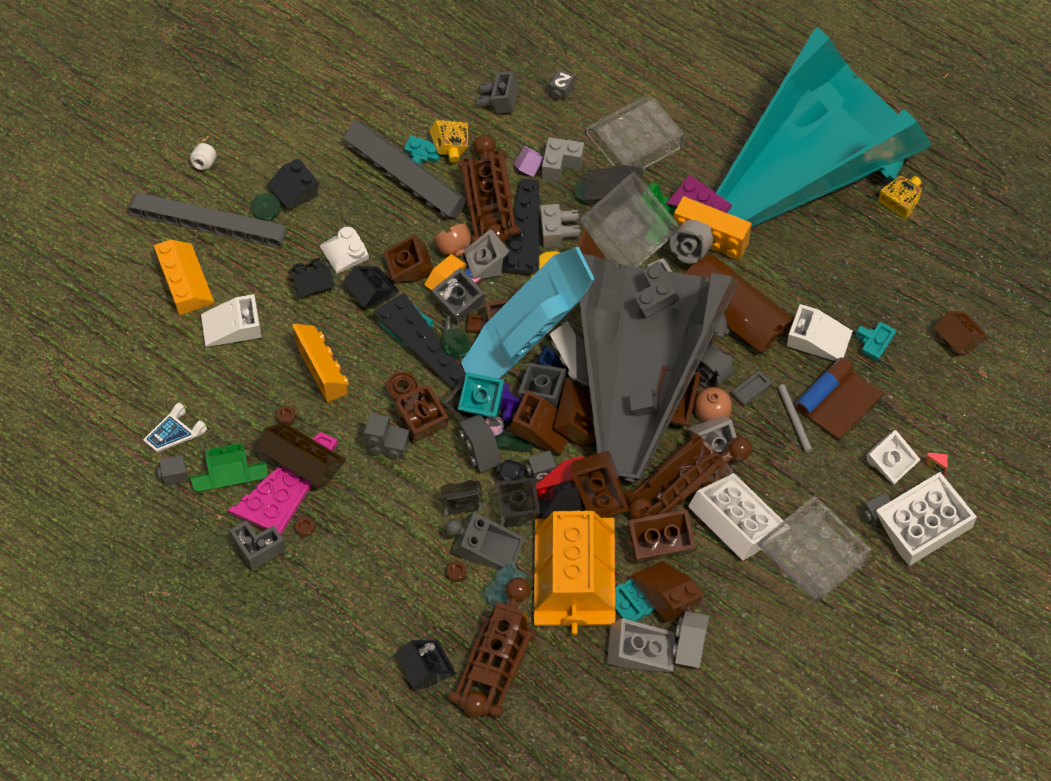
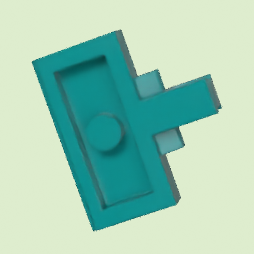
(421, 150)
(875, 340)

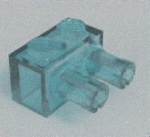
(496, 592)

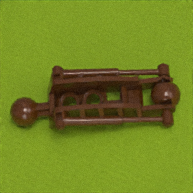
(485, 183)
(684, 474)
(475, 702)

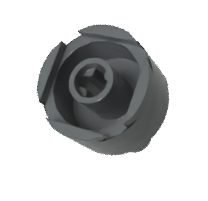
(714, 367)

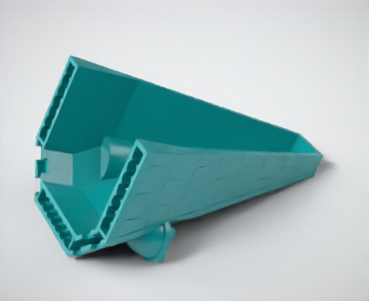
(817, 138)

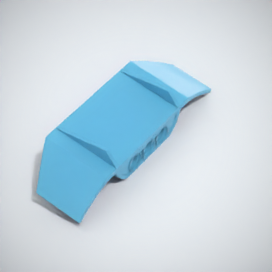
(529, 315)

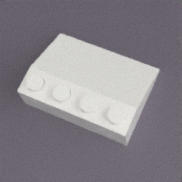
(735, 514)
(925, 518)

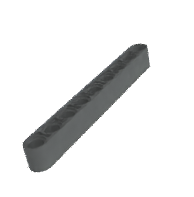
(207, 220)

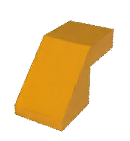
(444, 270)

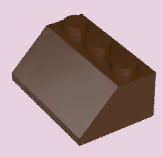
(661, 536)

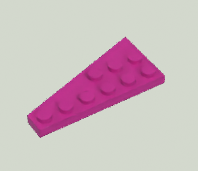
(277, 496)

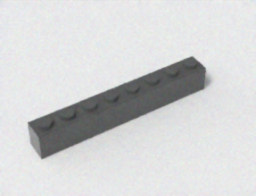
(405, 169)

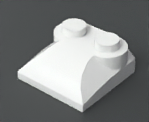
(344, 250)
(892, 457)

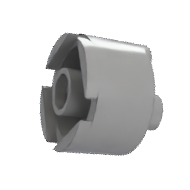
(691, 241)

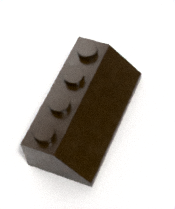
(300, 453)

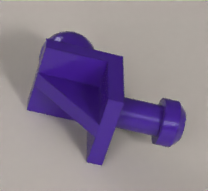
(509, 404)

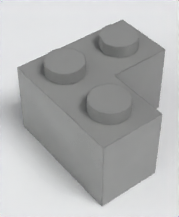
(561, 154)
(692, 635)

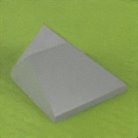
(486, 256)

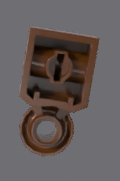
(416, 406)

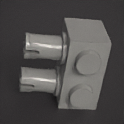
(551, 223)

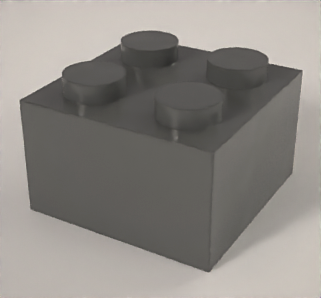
(458, 295)
(544, 382)

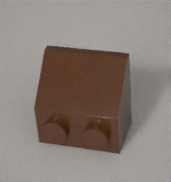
(409, 260)
(960, 332)

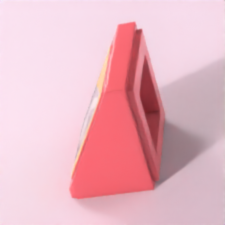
(937, 462)

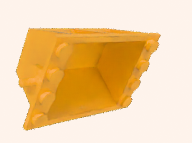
(574, 570)

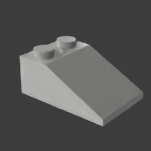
(640, 646)

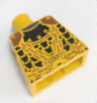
(450, 138)
(901, 195)

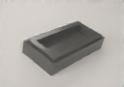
(751, 388)

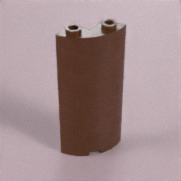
(749, 310)

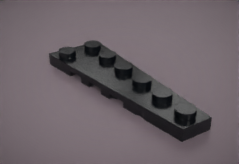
(524, 247)
(414, 331)

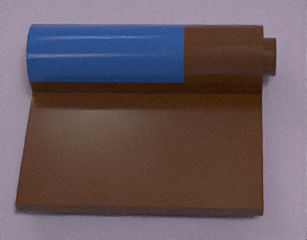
(837, 399)

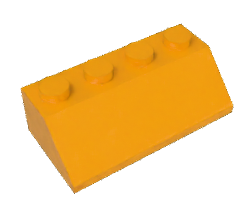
(183, 275)
(320, 361)

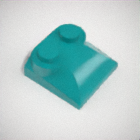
(481, 395)

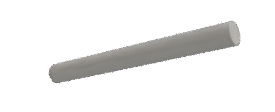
(795, 419)

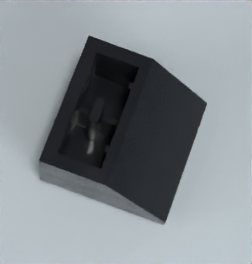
(312, 277)

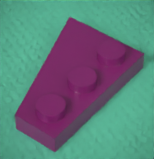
(699, 192)

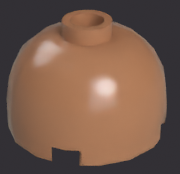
(453, 241)
(712, 404)

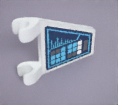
(172, 431)

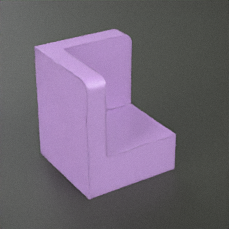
(528, 161)

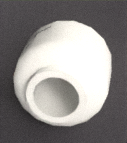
(203, 156)

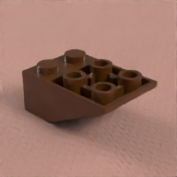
(576, 414)
(536, 423)

